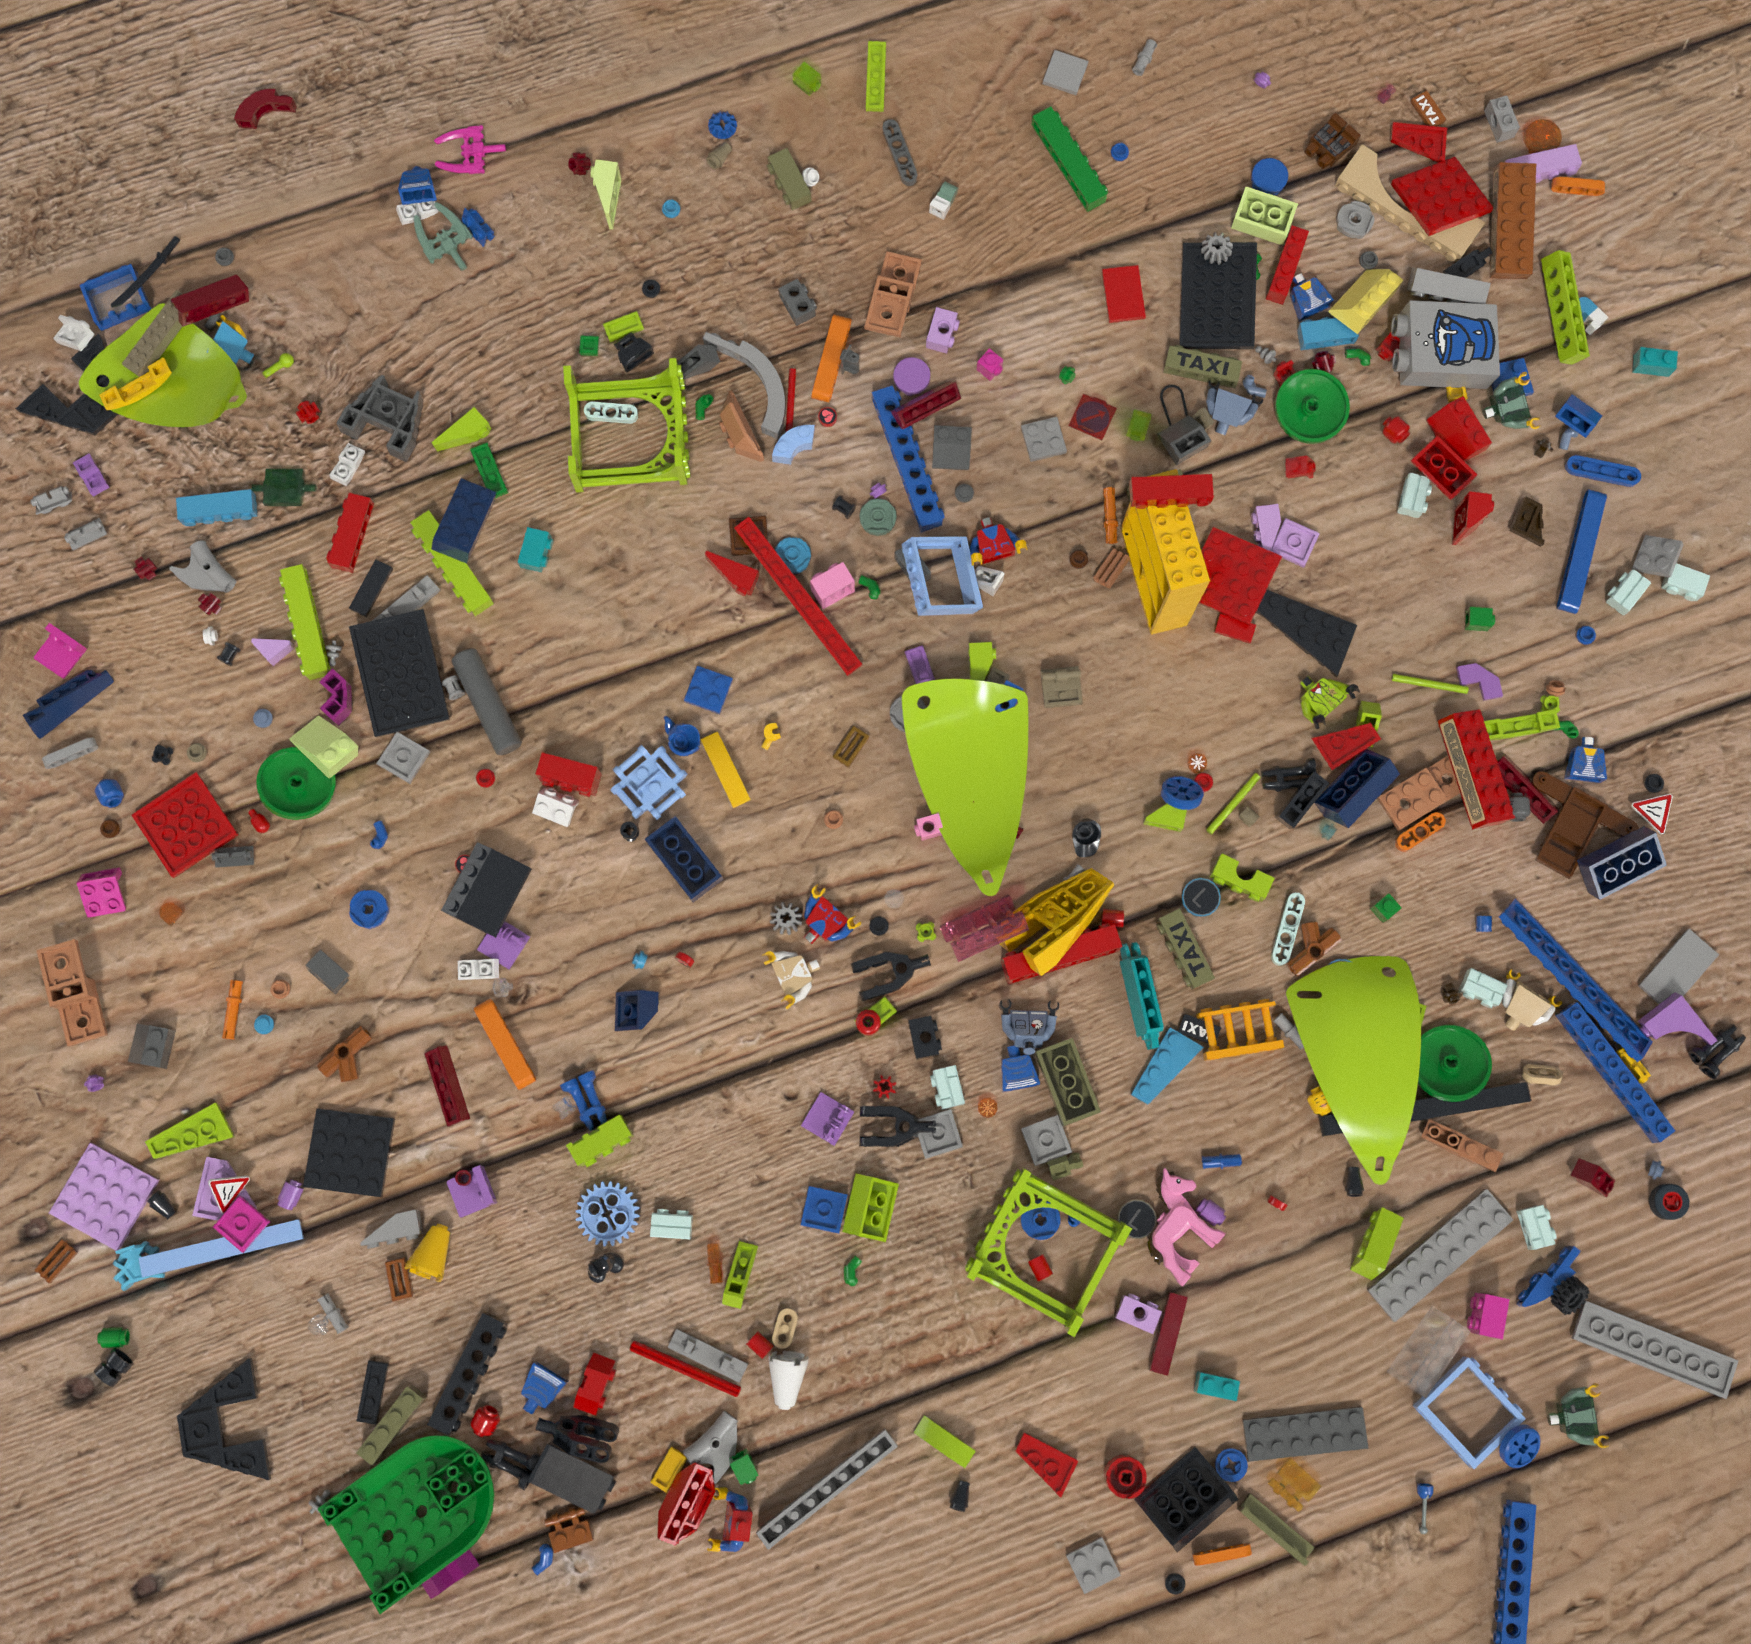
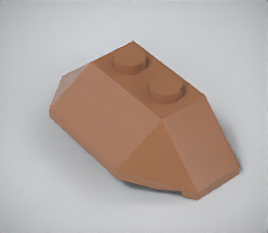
(738, 430)

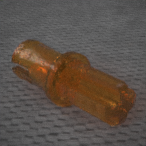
(714, 1263)

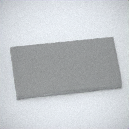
(1679, 967)

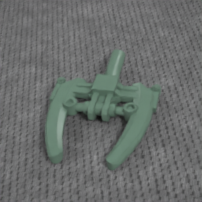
(448, 244)

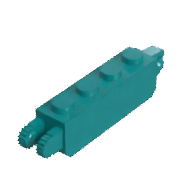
(1141, 995)

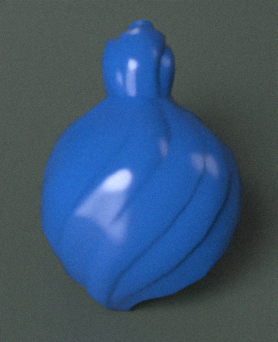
(682, 737)

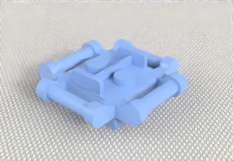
(649, 782)

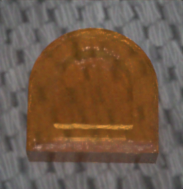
(170, 913)

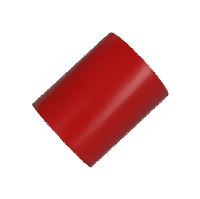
(1113, 917)
(1040, 1267)
(760, 1345)

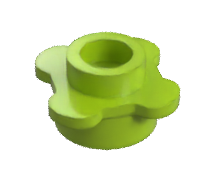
(1550, 699)
(921, 928)

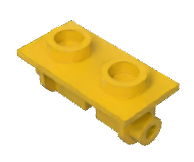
(1636, 1068)

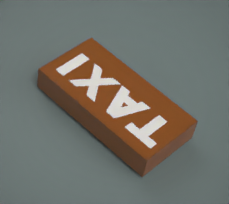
(1428, 109)

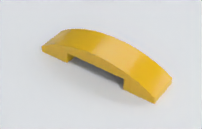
(137, 389)

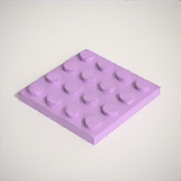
(104, 1196)

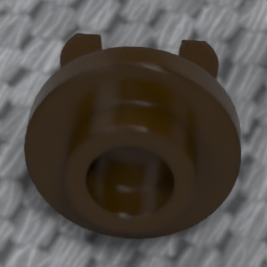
(1544, 446)
(1451, 996)

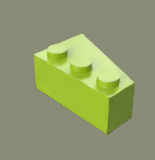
(600, 1142)
(1377, 1244)

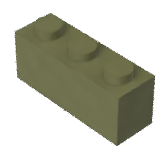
(788, 179)

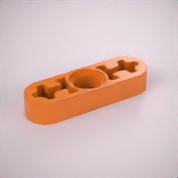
(1578, 186)
(1428, 820)
(1222, 1554)

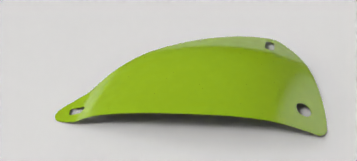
(190, 396)
(969, 755)
(1364, 1051)

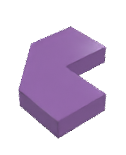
(1488, 682)

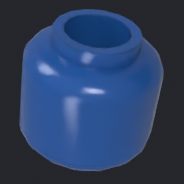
(109, 793)

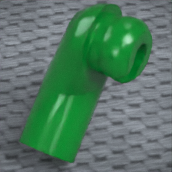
(1359, 353)
(872, 586)

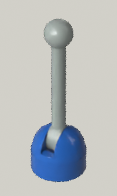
(1425, 1491)

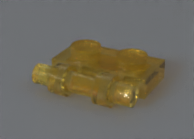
(1297, 1479)

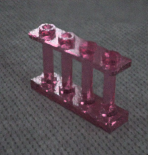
(988, 936)

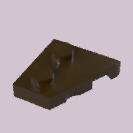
(1529, 521)

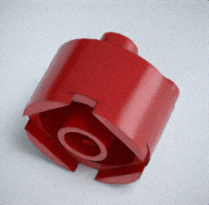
(1113, 1476)

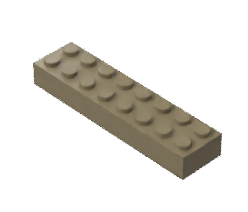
(154, 340)

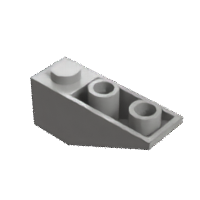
(401, 1225)

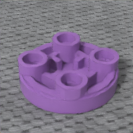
(911, 376)

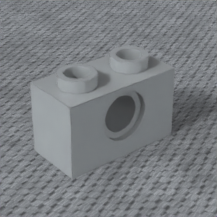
(1501, 119)

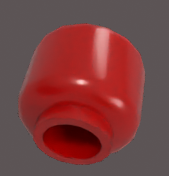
(1396, 430)
(862, 1018)
(485, 1421)

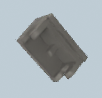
(327, 972)

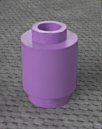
(290, 1194)
(1211, 1212)

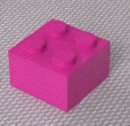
(1488, 1315)

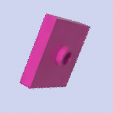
(241, 1224)

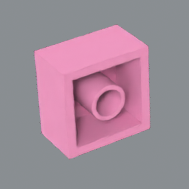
(832, 585)

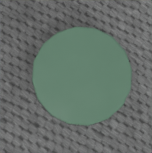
(877, 517)

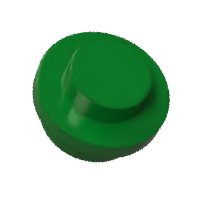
(1067, 374)

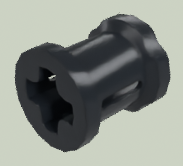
(844, 507)
(228, 654)
(634, 834)

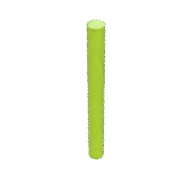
(1430, 683)
(1233, 803)

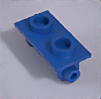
(472, 221)

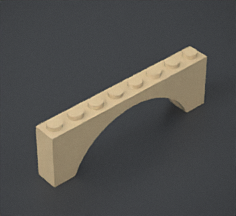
(1363, 183)

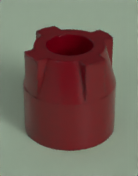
(458, 1178)

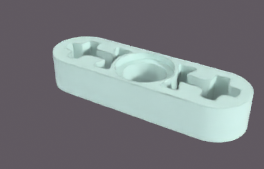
(625, 408)

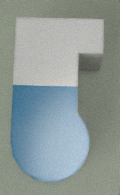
(1592, 315)

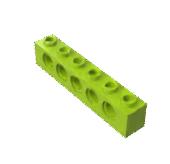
(1565, 307)

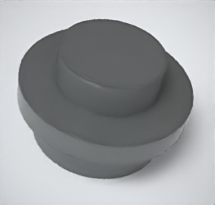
(224, 256)
(1368, 260)
(964, 493)

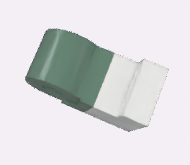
(943, 200)

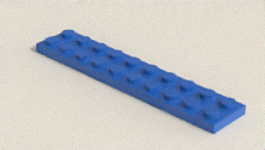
(1576, 980)

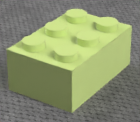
(1264, 216)

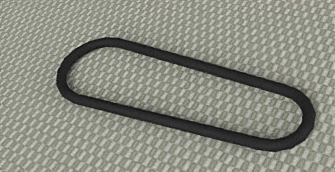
(1163, 404)

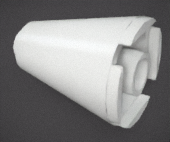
(787, 1376)

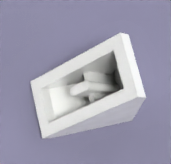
(989, 579)

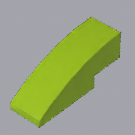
(944, 1441)

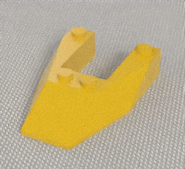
(1063, 910)

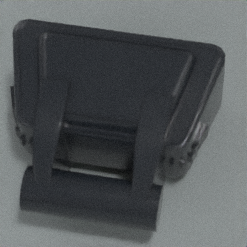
(633, 353)

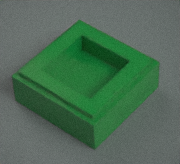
(589, 345)

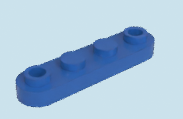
(1603, 471)

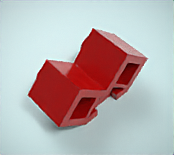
(591, 1392)

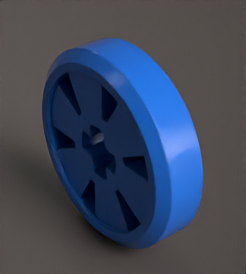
(1182, 793)
(1520, 1446)

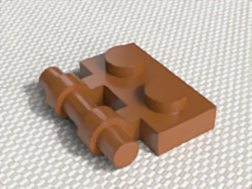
(571, 1535)

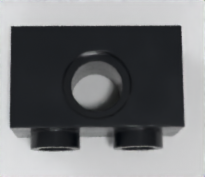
(921, 1049)

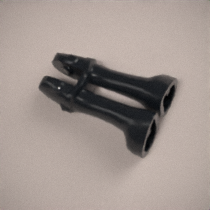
(1281, 784)
(1723, 1037)
(599, 1267)
(498, 1461)

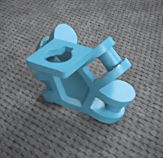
(132, 1267)

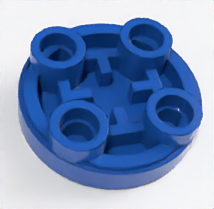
(1269, 176)

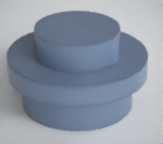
(262, 718)
(1656, 1169)

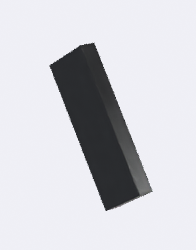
(371, 588)
(372, 1392)

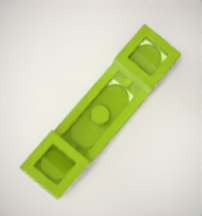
(1522, 725)

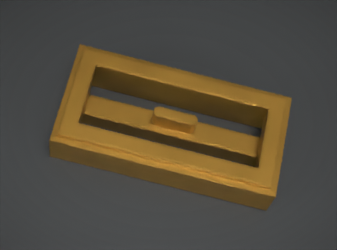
(842, 760)

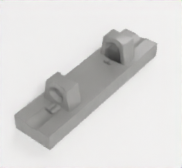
(408, 602)
(708, 1355)

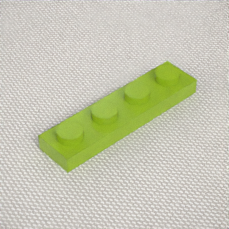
(875, 76)

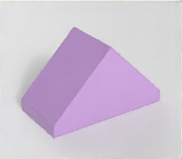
(273, 649)

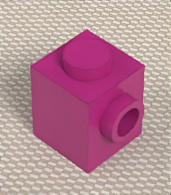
(990, 365)

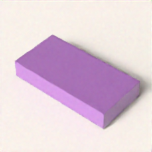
(919, 665)

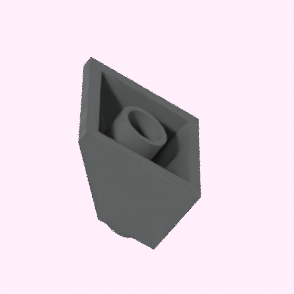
(951, 447)
(151, 1046)

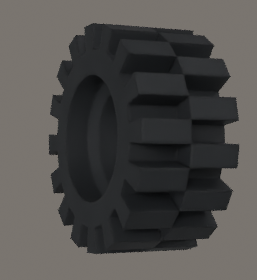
(1569, 1295)

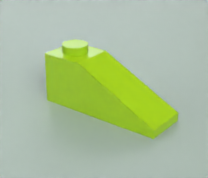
(464, 431)
(980, 659)
(739, 1275)

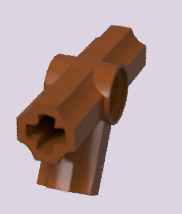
(1312, 938)
(346, 1065)

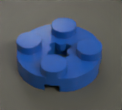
(358, 909)
(1049, 1226)

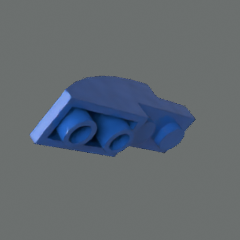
(1543, 1285)

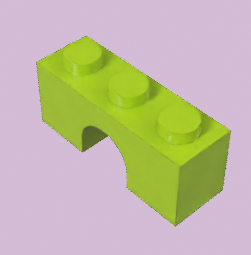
(1225, 873)

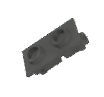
(849, 361)
(233, 856)

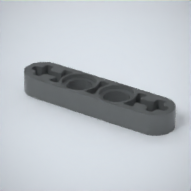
(899, 152)

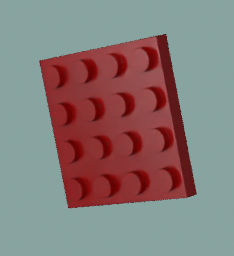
(1441, 196)
(1237, 575)
(185, 825)

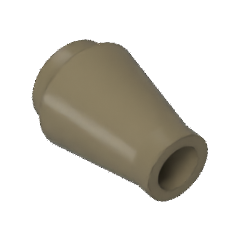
(718, 156)

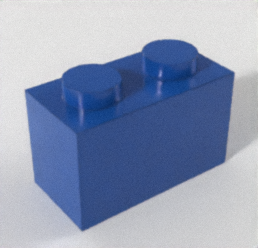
(1578, 416)

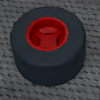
(1676, 1201)

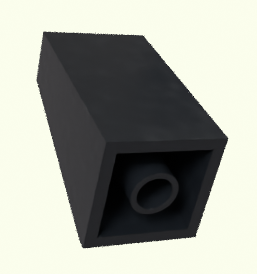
(572, 1478)

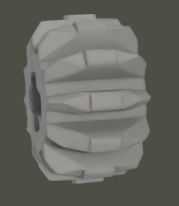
(1210, 251)
(782, 913)

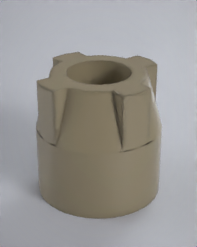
(1249, 816)

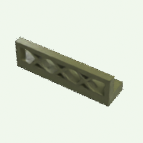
(1276, 1528)

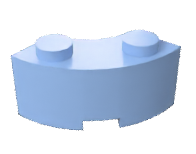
(792, 443)

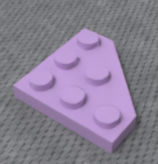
(205, 1202)

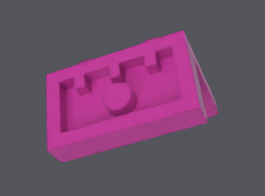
(59, 652)
(101, 892)

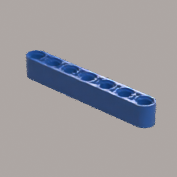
(1581, 551)

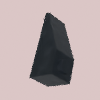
(1301, 800)

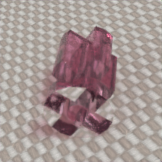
(1386, 93)

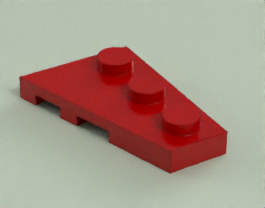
(1421, 139)
(1346, 744)
(1047, 1462)

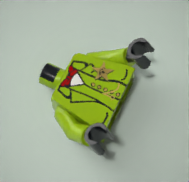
(1323, 698)

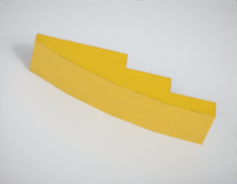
(725, 769)

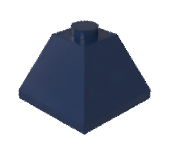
(635, 1009)

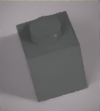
(699, 360)

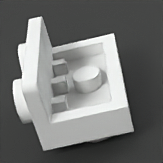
(73, 333)
(555, 806)

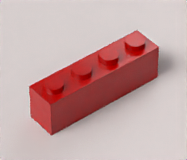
(1287, 265)
(1171, 490)
(350, 532)

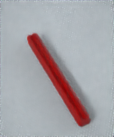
(685, 1368)

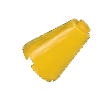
(431, 1254)

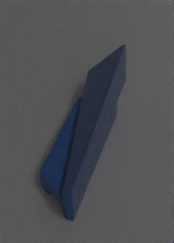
(66, 700)

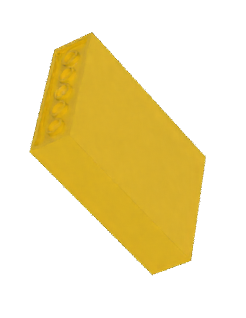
(1165, 563)

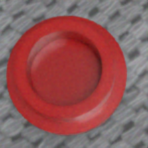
(485, 778)

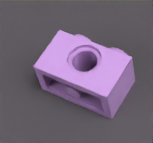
(942, 320)
(1126, 1309)

